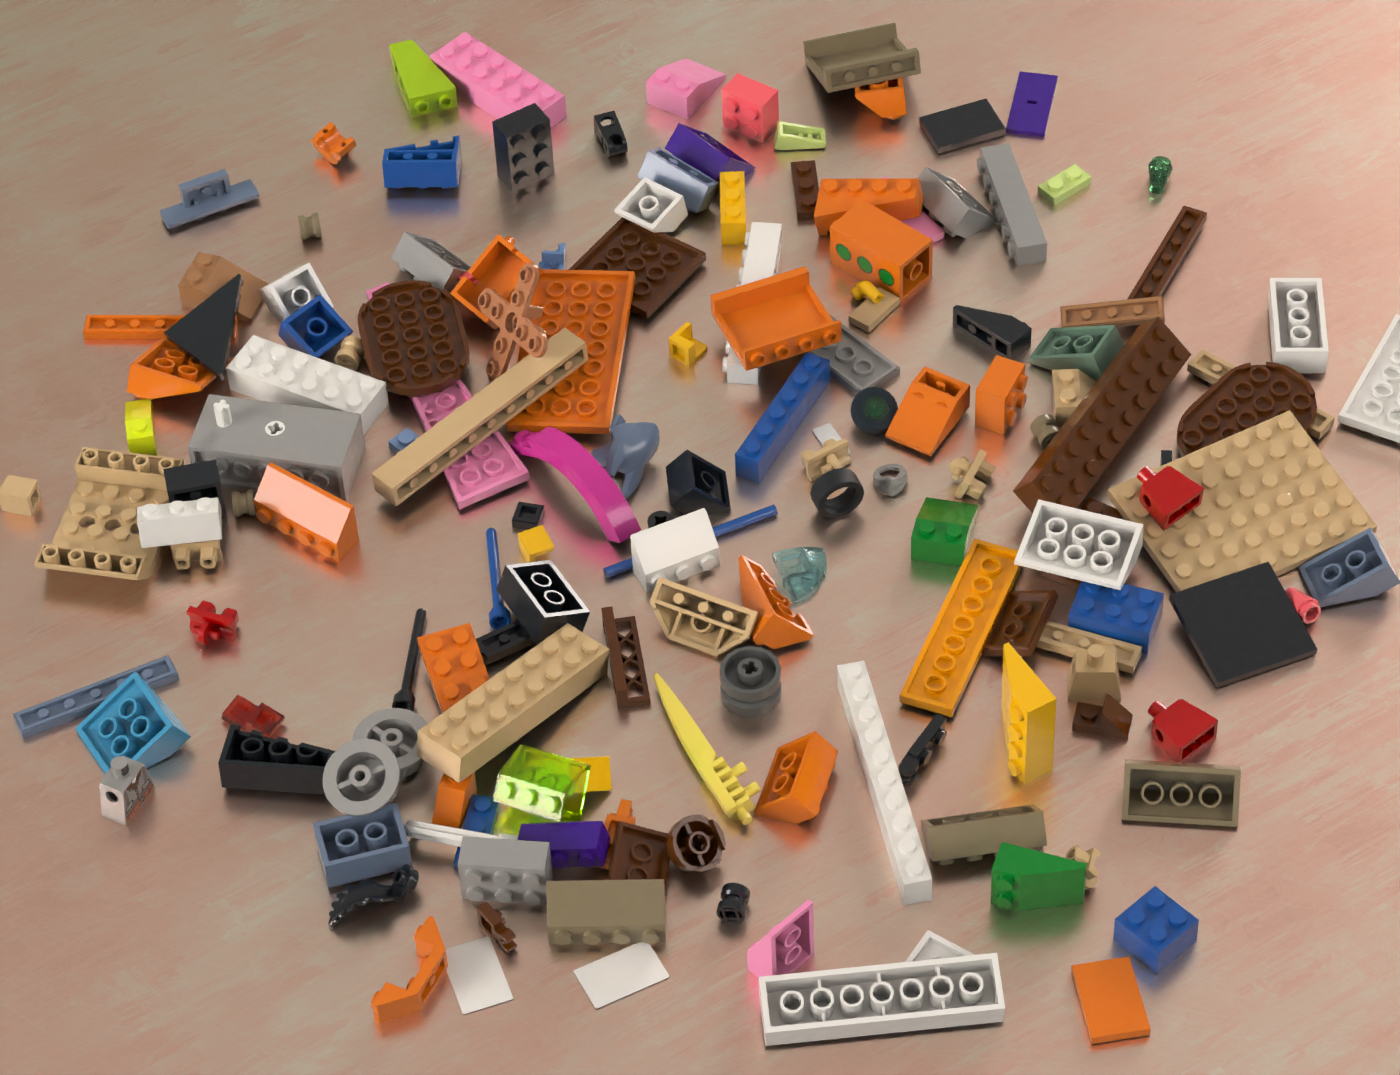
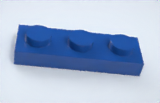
(480, 817)

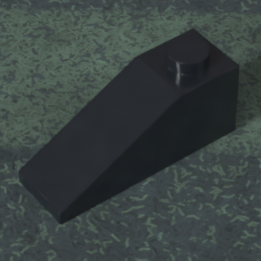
(994, 330)

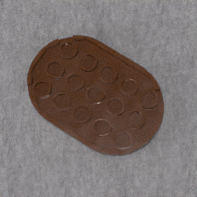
(413, 338)
(1243, 400)

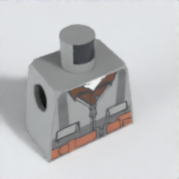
(124, 789)

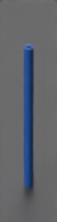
(718, 531)

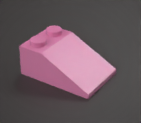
(682, 87)
(785, 946)

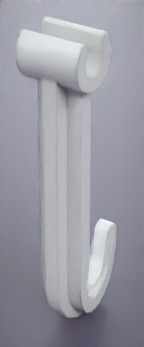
(446, 834)

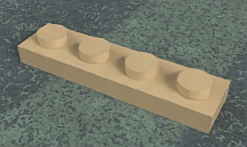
(1069, 640)

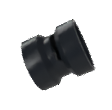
(733, 902)

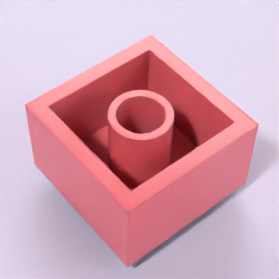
(750, 108)

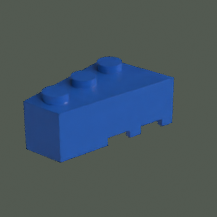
(423, 166)

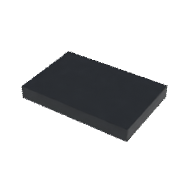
(962, 126)

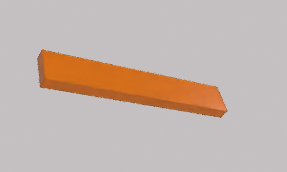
(131, 326)

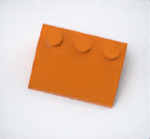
(797, 779)

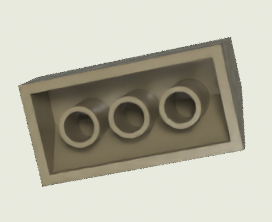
(1181, 792)
(983, 832)
(606, 911)

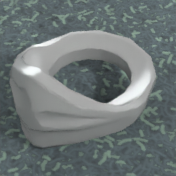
(890, 485)

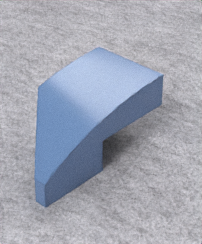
(554, 259)

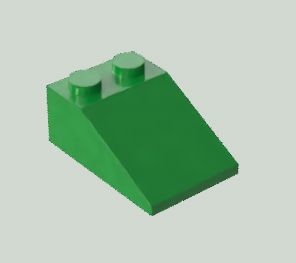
(943, 531)
(1035, 879)

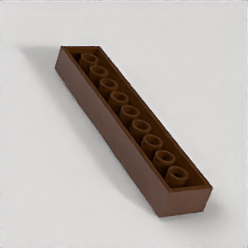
(1105, 418)

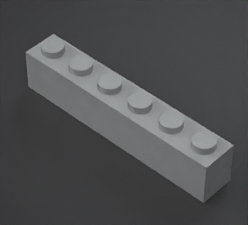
(1012, 204)

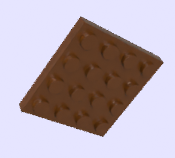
(656, 258)

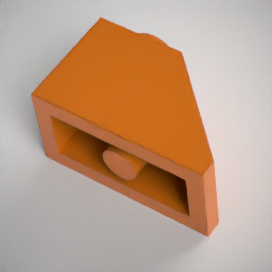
(453, 801)

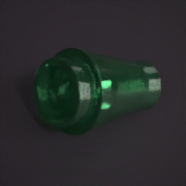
(1159, 173)

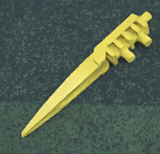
(714, 770)

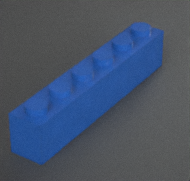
(782, 418)

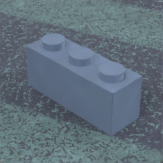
(679, 177)

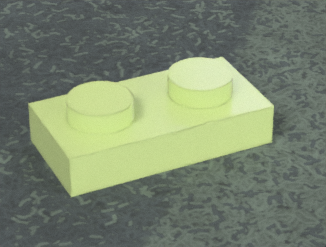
(1064, 184)

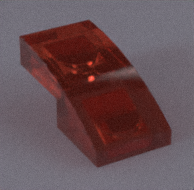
(252, 717)

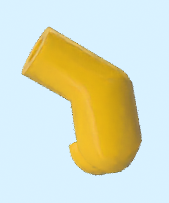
(866, 288)

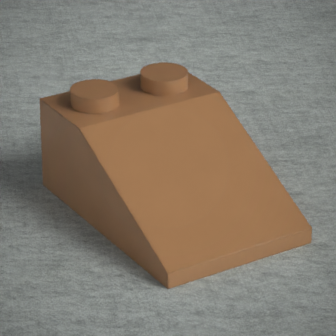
(212, 272)

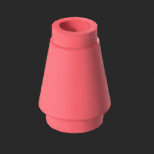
(1306, 606)

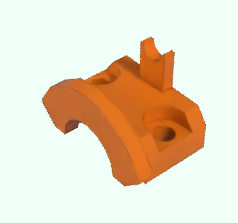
(332, 143)

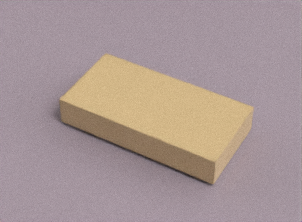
(869, 314)

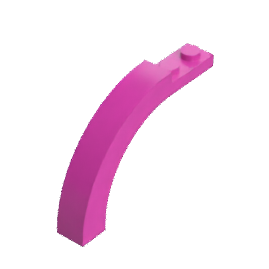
(585, 474)

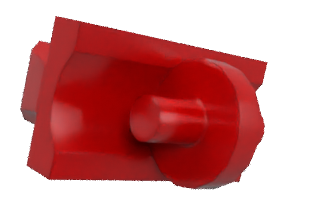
(211, 625)

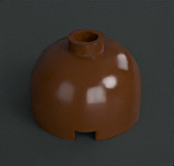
(695, 844)

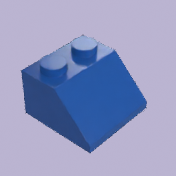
(314, 328)

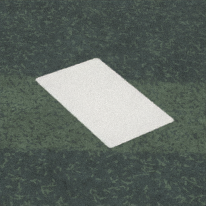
(621, 974)
(477, 975)

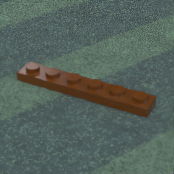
(1169, 253)

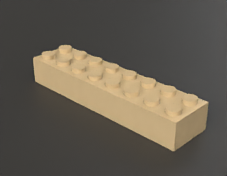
(512, 702)

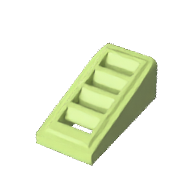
(796, 136)

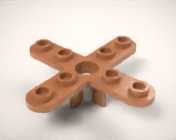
(506, 314)

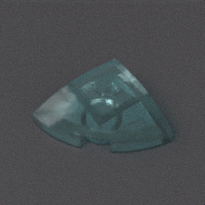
(801, 571)

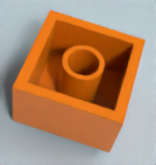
(1000, 395)

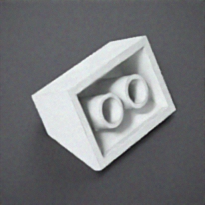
(179, 522)
(674, 549)

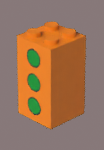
(881, 250)

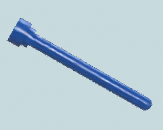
(499, 614)

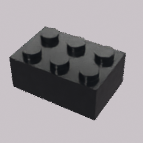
(523, 147)
(541, 598)

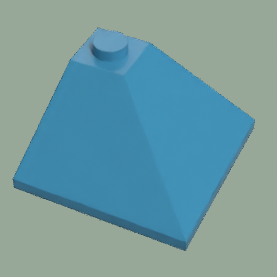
(132, 725)

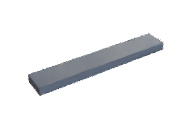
(88, 698)

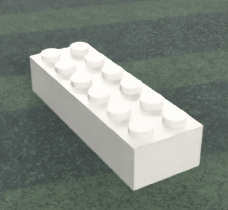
(295, 378)

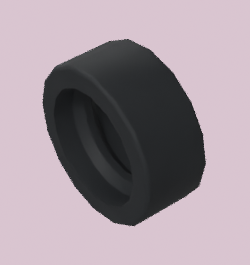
(844, 502)

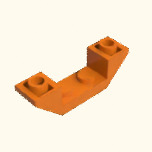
(396, 1001)

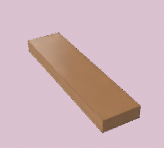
(1118, 313)

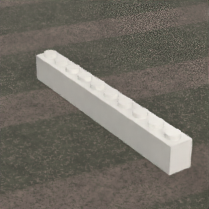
(884, 783)

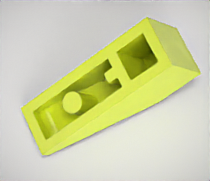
(140, 427)

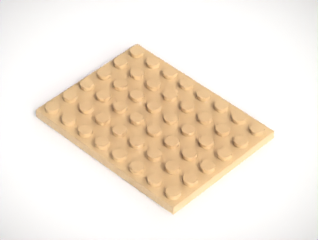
(1261, 502)

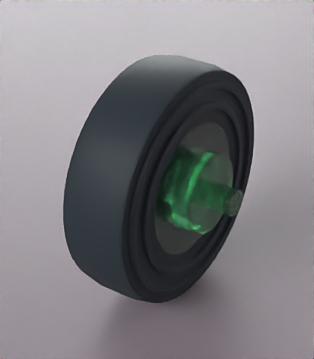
(873, 410)

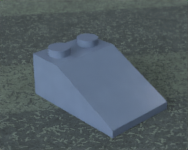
(1350, 571)

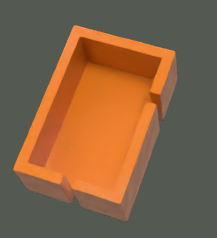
(494, 269)

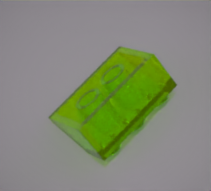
(543, 784)

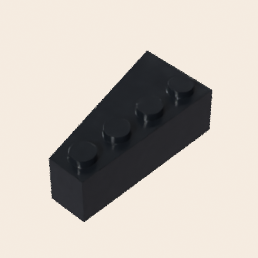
(271, 764)

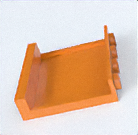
(774, 319)

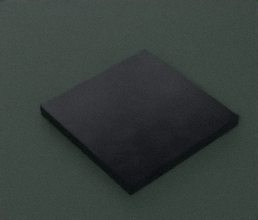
(1242, 624)

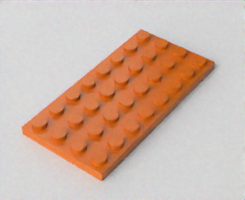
(596, 310)

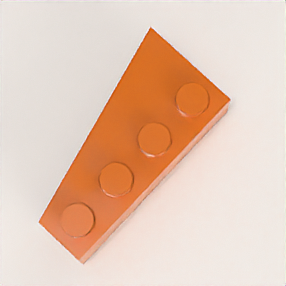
(895, 196)

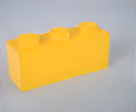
(732, 208)

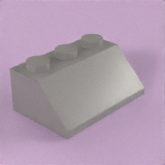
(953, 205)
(428, 261)

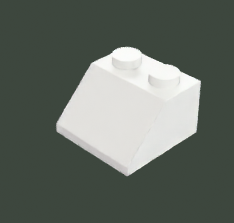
(653, 207)
(293, 291)

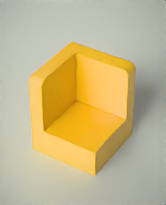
(685, 347)
(534, 543)

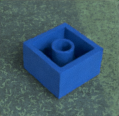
(1155, 929)

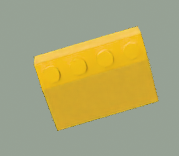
(1026, 718)

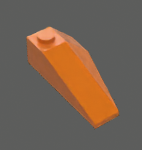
(775, 623)

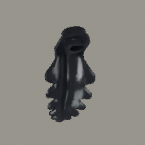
(404, 881)

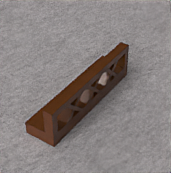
(615, 643)

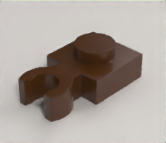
(493, 924)

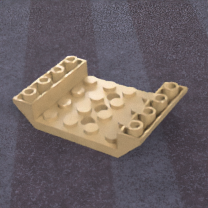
(108, 496)

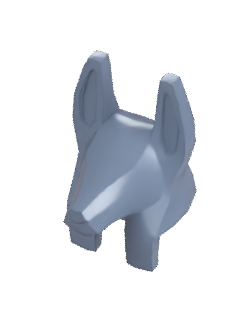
(628, 451)

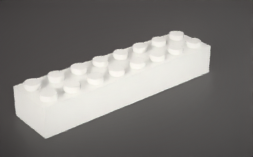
(881, 999)

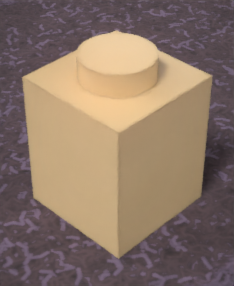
(19, 495)

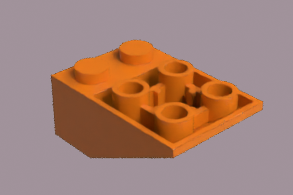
(929, 411)

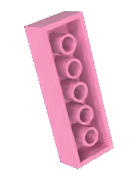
(495, 81)

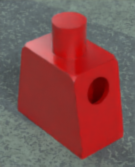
(1168, 495)
(1181, 728)

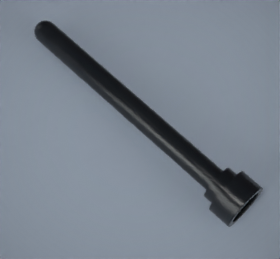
(405, 698)

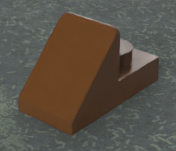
(1104, 720)

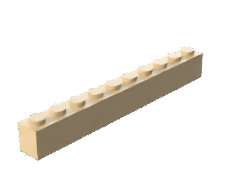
(478, 418)

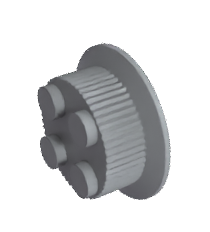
(398, 731)
(361, 777)

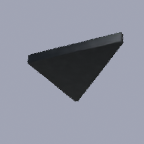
(209, 328)

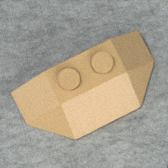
(700, 618)

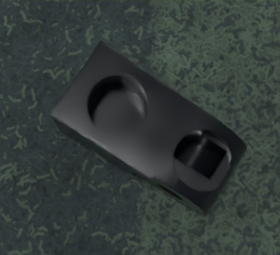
(611, 135)

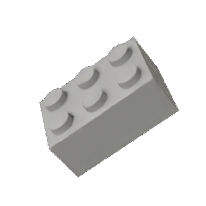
(504, 870)

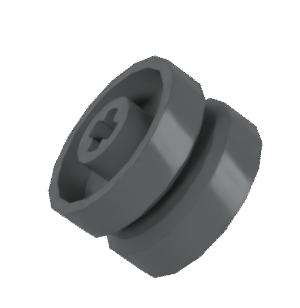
(750, 682)

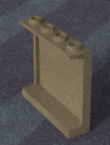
(860, 58)

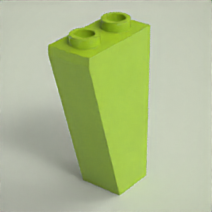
(420, 80)

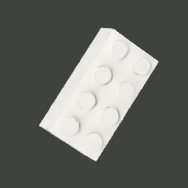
(1298, 324)

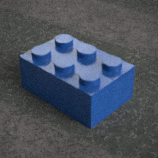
(1119, 614)

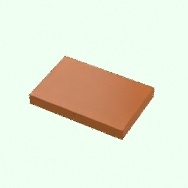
(1110, 1000)

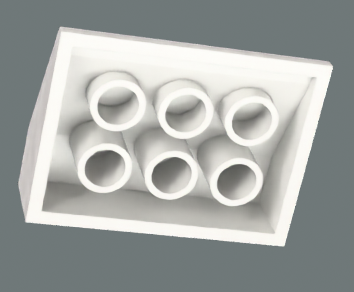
(1080, 545)

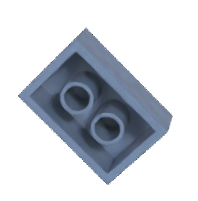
(362, 845)

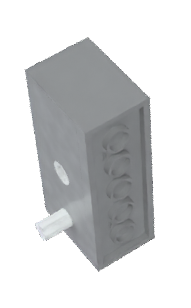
(304, 440)

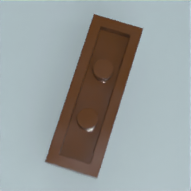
(805, 188)

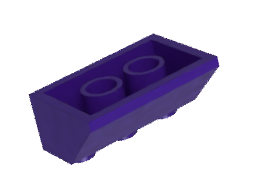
(705, 153)

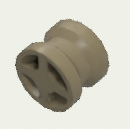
(309, 226)
(243, 503)

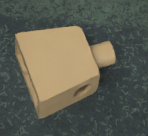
(1093, 675)

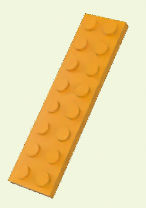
(961, 628)

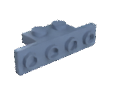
(207, 196)

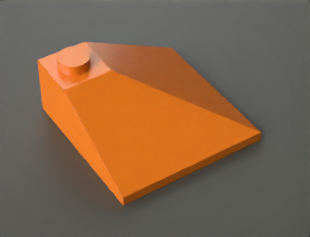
(166, 372)

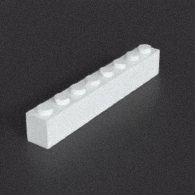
(759, 262)

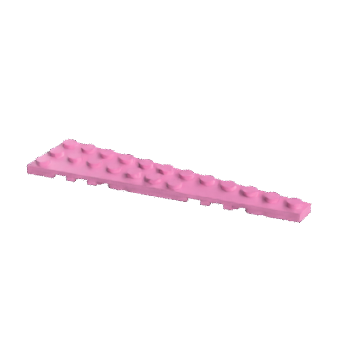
(486, 467)

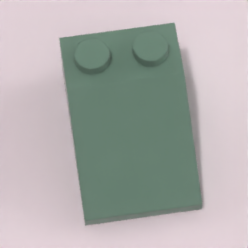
(1079, 348)

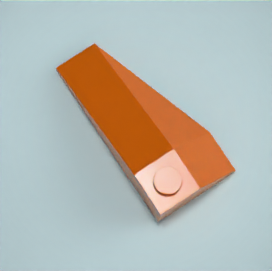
(884, 98)

